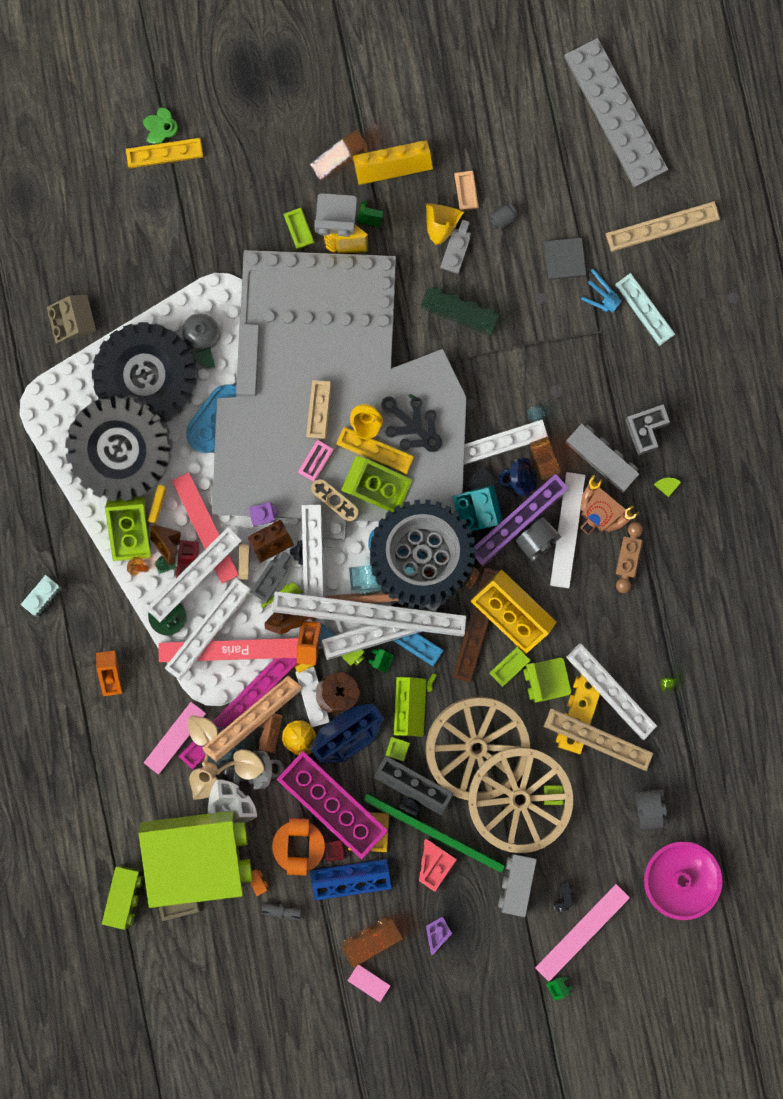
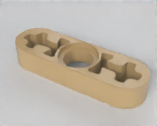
(320, 495)

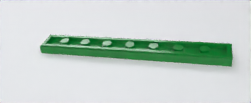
(435, 833)

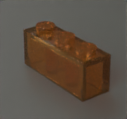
(371, 941)

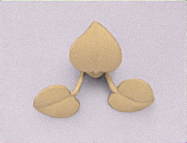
(246, 762)

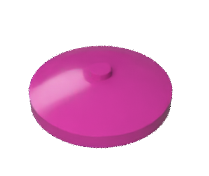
(683, 880)

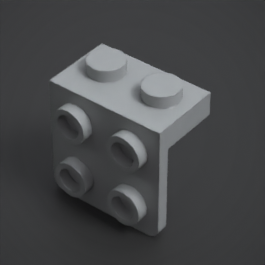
(335, 214)

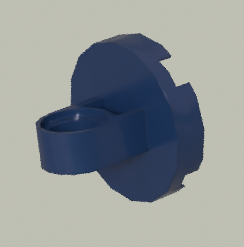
(522, 477)

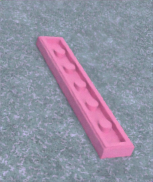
(582, 932)

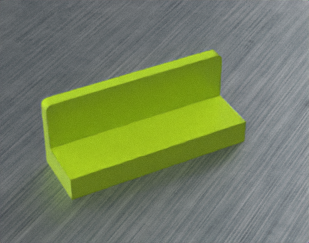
(410, 706)

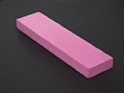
(172, 740)

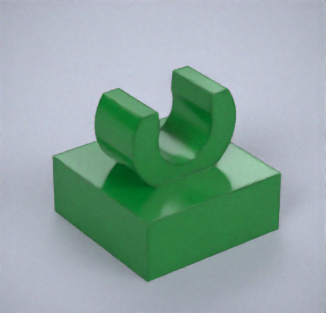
(382, 660)
(558, 988)

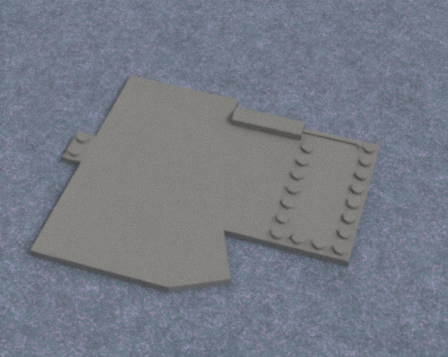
(331, 323)

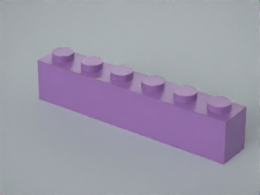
(520, 519)

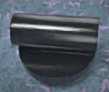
(409, 807)

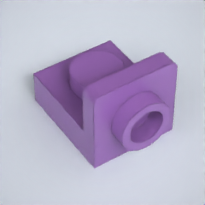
(263, 514)

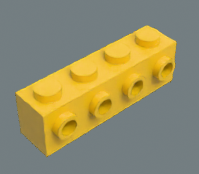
(392, 162)
(582, 708)

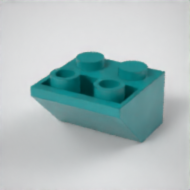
(479, 507)

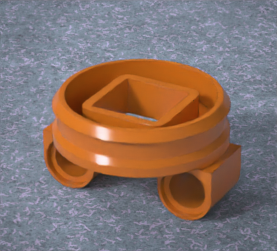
(298, 865)

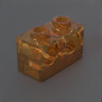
(544, 458)

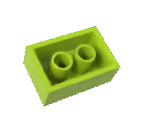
(122, 897)

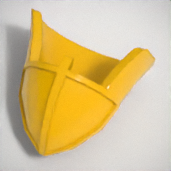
(441, 221)

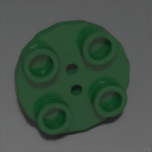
(172, 624)

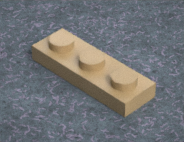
(319, 409)

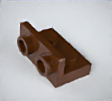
(270, 541)

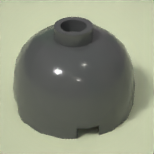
(200, 332)

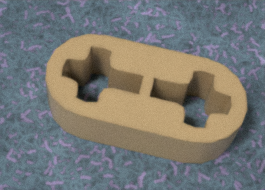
(244, 561)

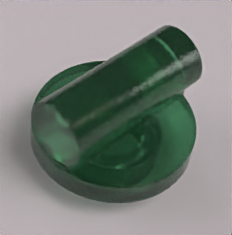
(162, 566)

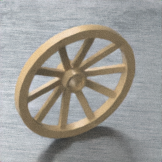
(441, 720)
(560, 824)

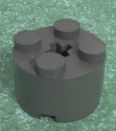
(538, 539)
(651, 810)

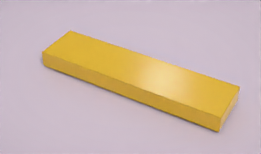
(164, 153)
(375, 451)

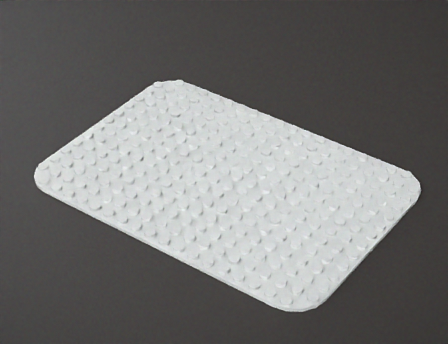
(67, 388)

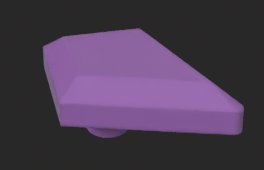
(437, 934)

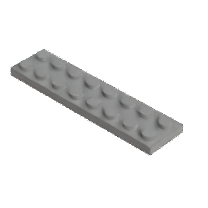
(616, 113)

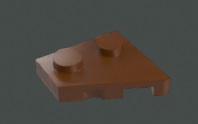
(283, 623)

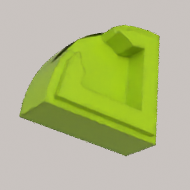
(667, 485)

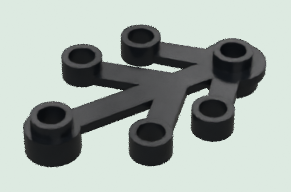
(414, 427)

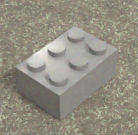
(517, 885)

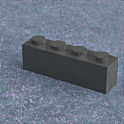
(413, 785)

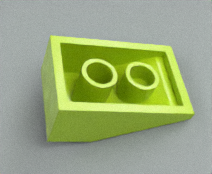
(376, 484)
(128, 528)

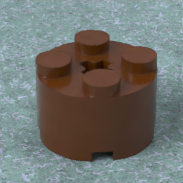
(346, 697)

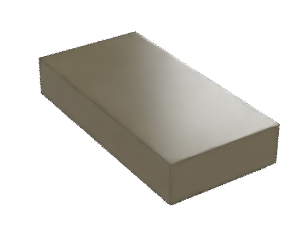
(178, 910)

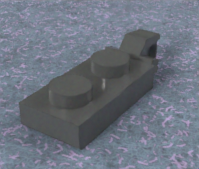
(271, 577)

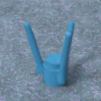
(610, 301)

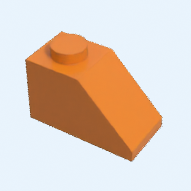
(308, 643)
(108, 673)

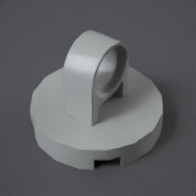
(265, 777)

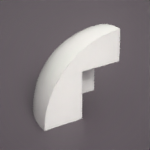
(227, 797)

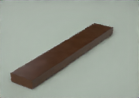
(473, 637)

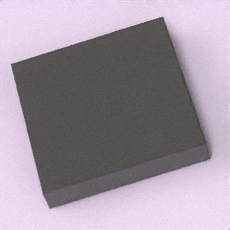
(564, 258)

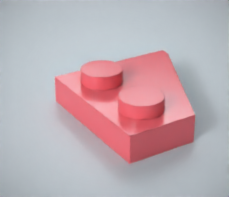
(435, 865)

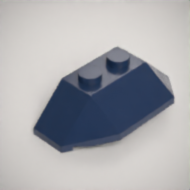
(347, 734)

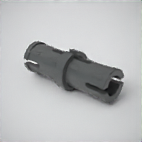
(281, 911)

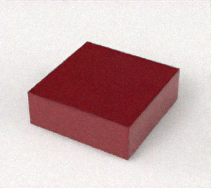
(334, 851)

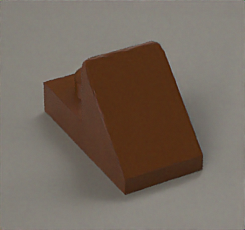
(166, 542)

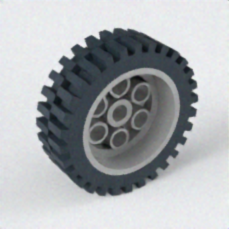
(428, 523)

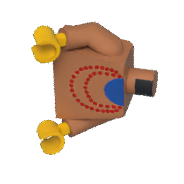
(602, 510)

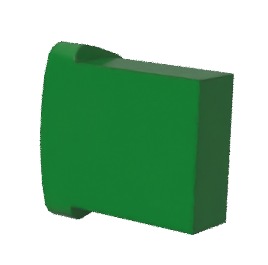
(369, 216)

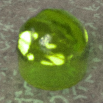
(667, 682)

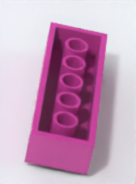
(332, 805)

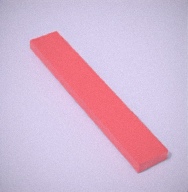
(202, 522)

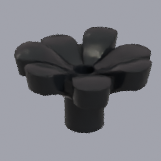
(297, 552)

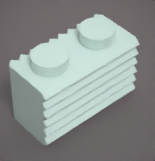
(41, 596)

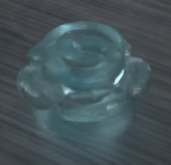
(535, 413)

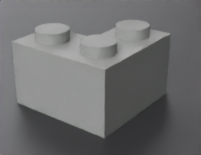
(642, 426)

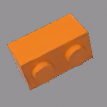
(258, 885)

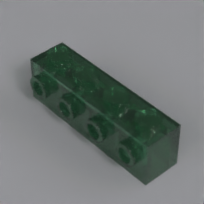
(459, 311)

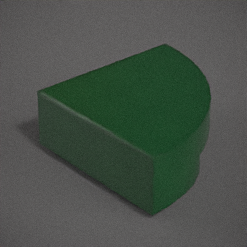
(204, 358)

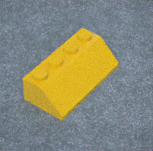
(347, 245)
(513, 611)

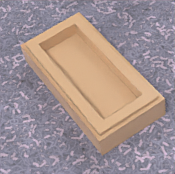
(466, 190)

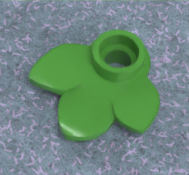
(157, 126)

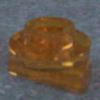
(136, 566)

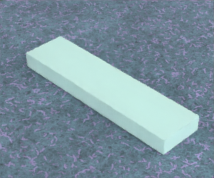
(645, 309)

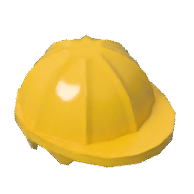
(366, 421)
(298, 737)

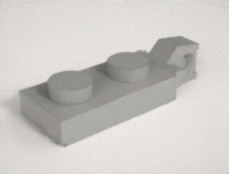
(456, 248)

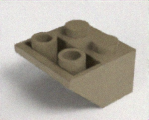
(71, 318)

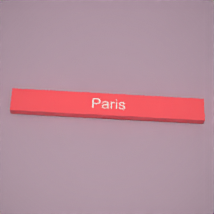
(237, 650)

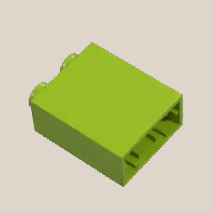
(193, 858)

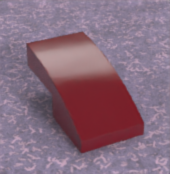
(186, 554)

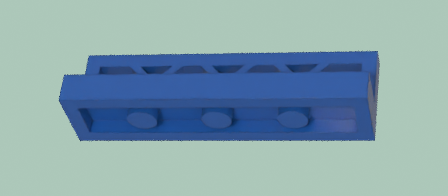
(350, 876)

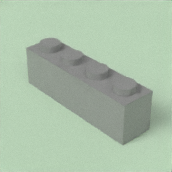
(602, 458)

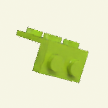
(547, 680)

